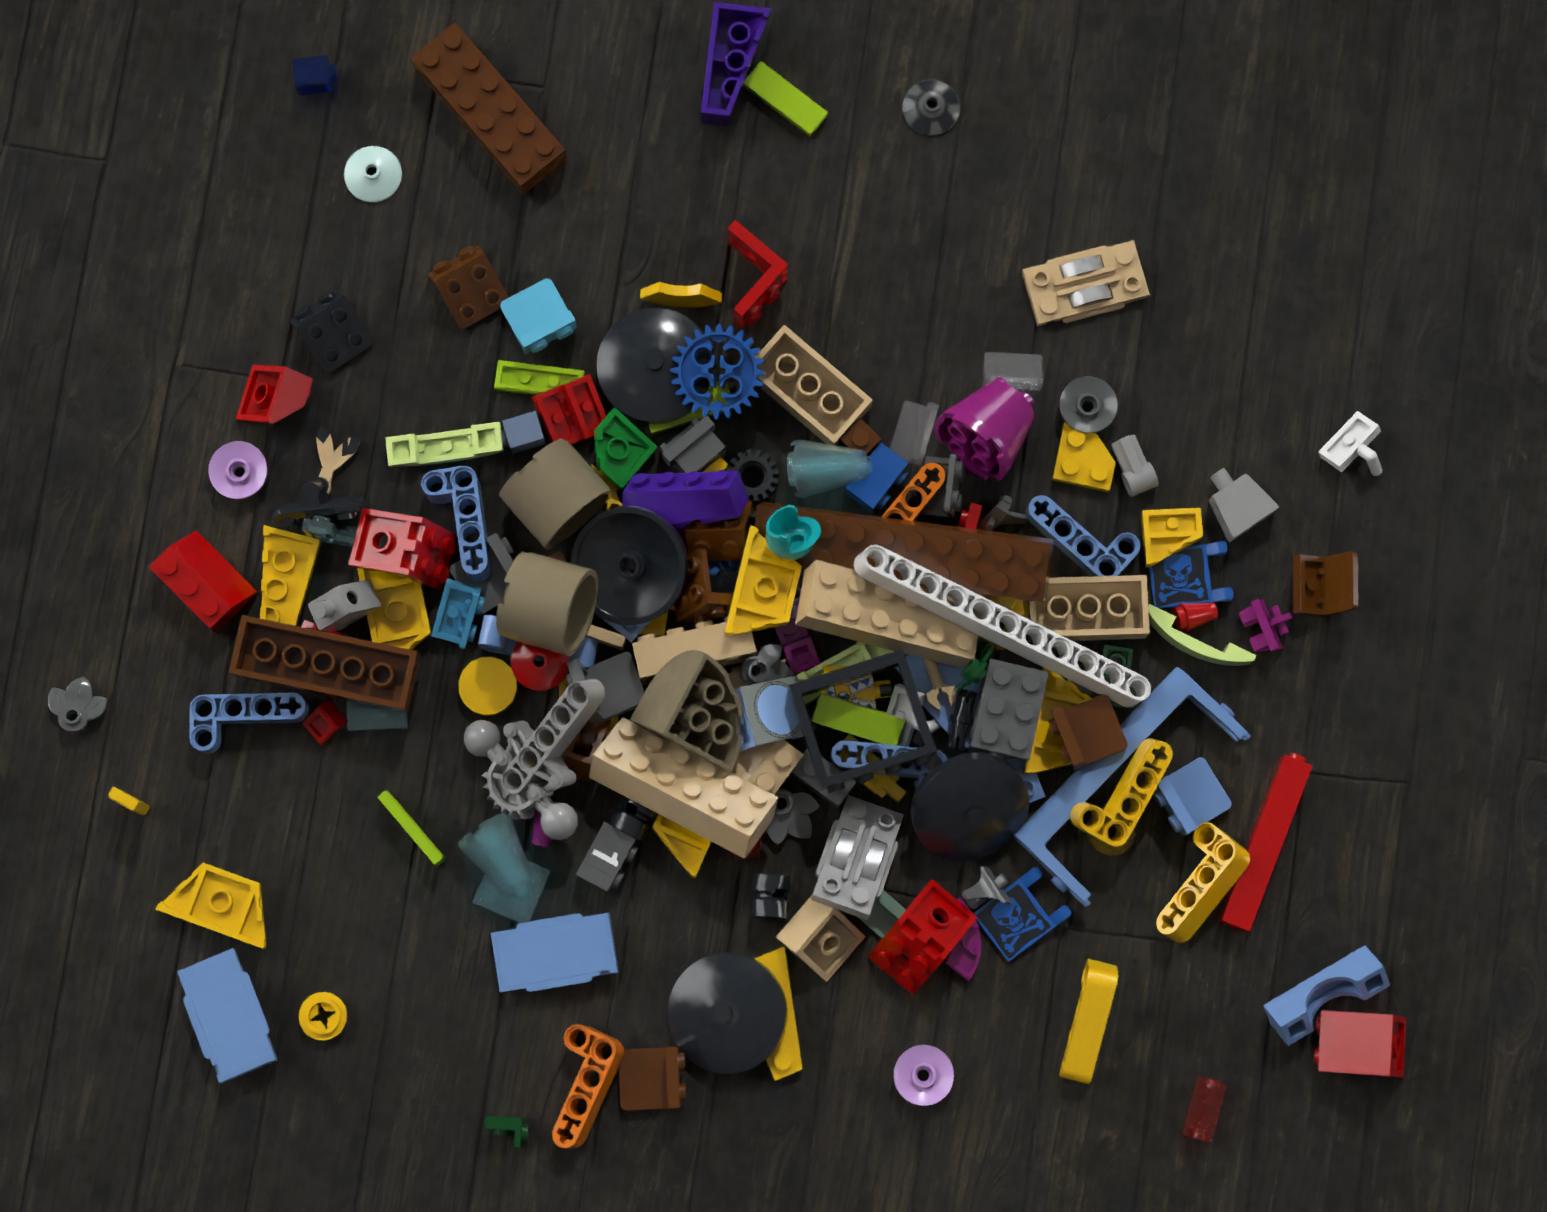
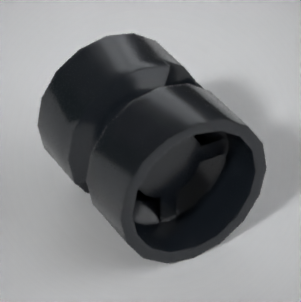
(633, 825)
(770, 896)

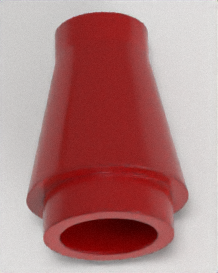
(1193, 615)

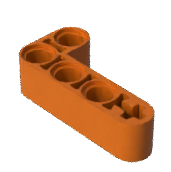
(901, 506)
(582, 1088)

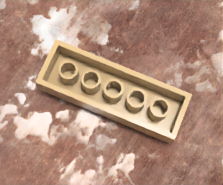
(853, 608)
(683, 787)

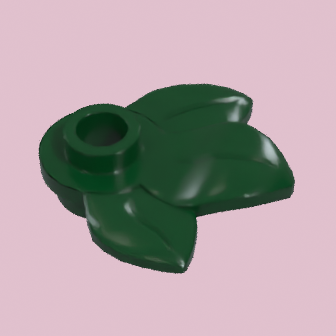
(974, 670)

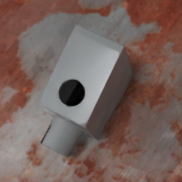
(1239, 503)
(335, 611)

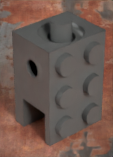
(1007, 711)

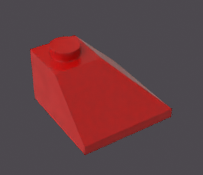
(273, 394)

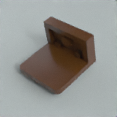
(468, 286)
(720, 539)
(1325, 584)
(697, 601)
(1088, 731)
(651, 1079)

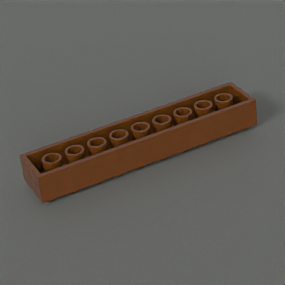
(969, 557)

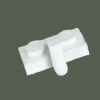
(1351, 442)
(900, 706)

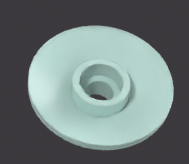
(377, 186)

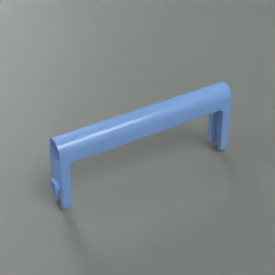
(1087, 779)

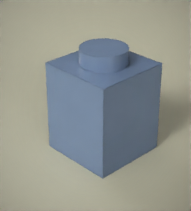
(522, 432)

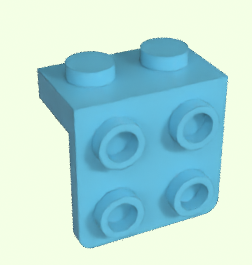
(538, 316)

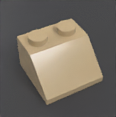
(820, 937)

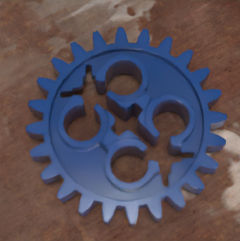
(745, 371)

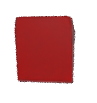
(325, 722)

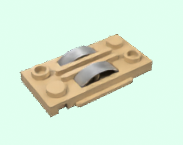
(1085, 283)

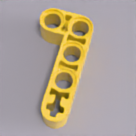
(1126, 788)
(1179, 917)
(1089, 1021)

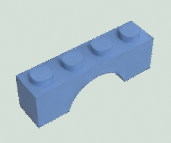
(1354, 975)

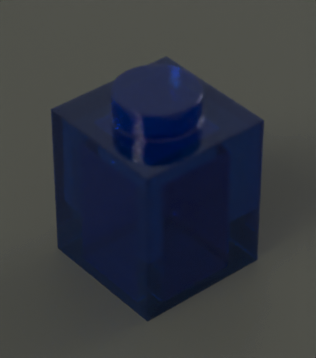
(314, 75)

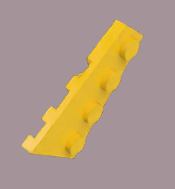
(286, 574)
(787, 1056)

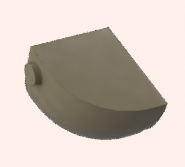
(694, 708)

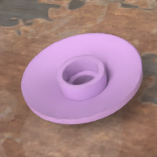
(234, 456)
(939, 1080)

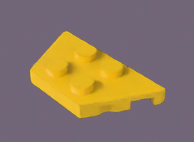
(762, 588)
(403, 614)
(1045, 748)
(683, 843)
(220, 903)

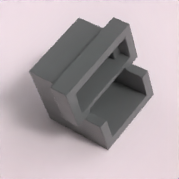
(694, 447)

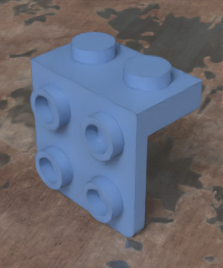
(1191, 796)

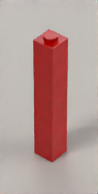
(1266, 841)

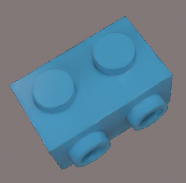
(457, 611)

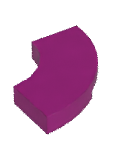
(967, 951)

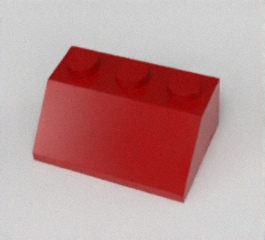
(203, 580)

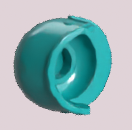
(791, 535)

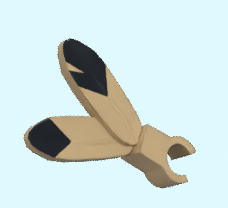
(331, 459)

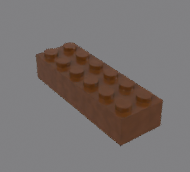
(489, 108)
(324, 664)

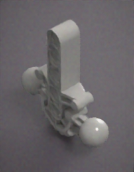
(519, 759)

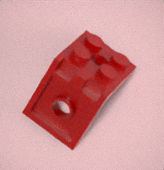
(766, 261)
(413, 548)
(922, 937)

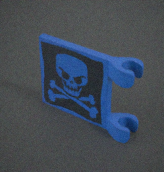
(1187, 578)
(1022, 922)

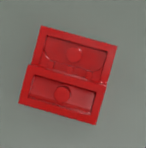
(570, 410)

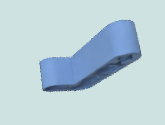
(465, 524)
(1079, 535)
(493, 642)
(248, 715)
(885, 751)

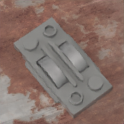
(857, 857)

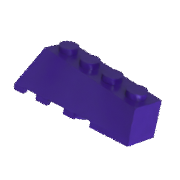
(730, 52)
(688, 496)

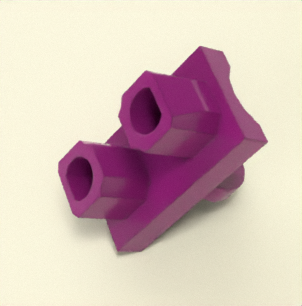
(1259, 614)

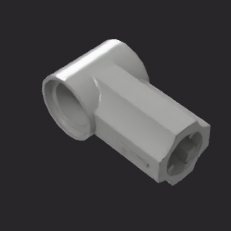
(1137, 473)

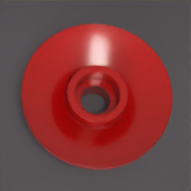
(535, 677)

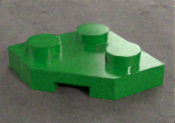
(620, 448)

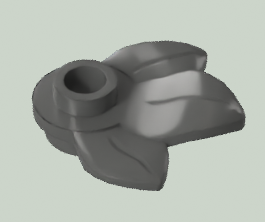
(767, 666)
(76, 700)
(793, 817)

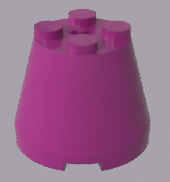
(987, 428)

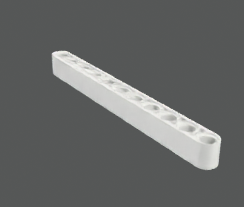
(989, 628)

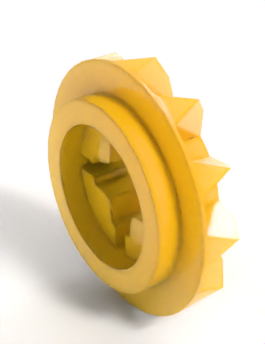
(310, 1009)

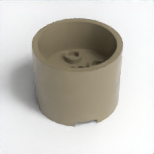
(555, 493)
(547, 603)

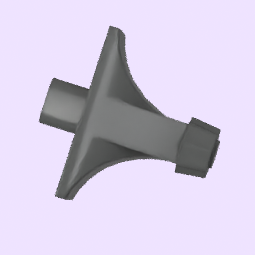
(1000, 515)
(986, 888)

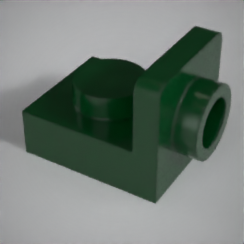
(503, 1124)

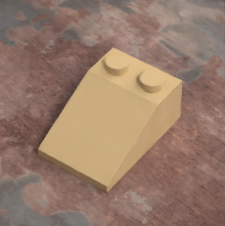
(767, 764)

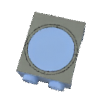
(768, 713)

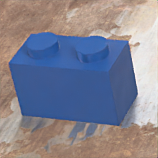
(887, 471)

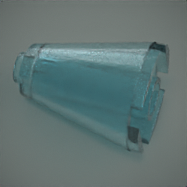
(825, 467)
(500, 855)

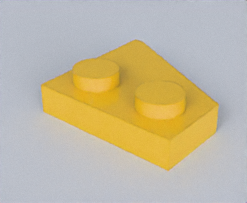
(1169, 532)

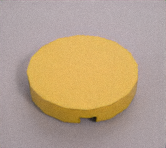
(487, 686)

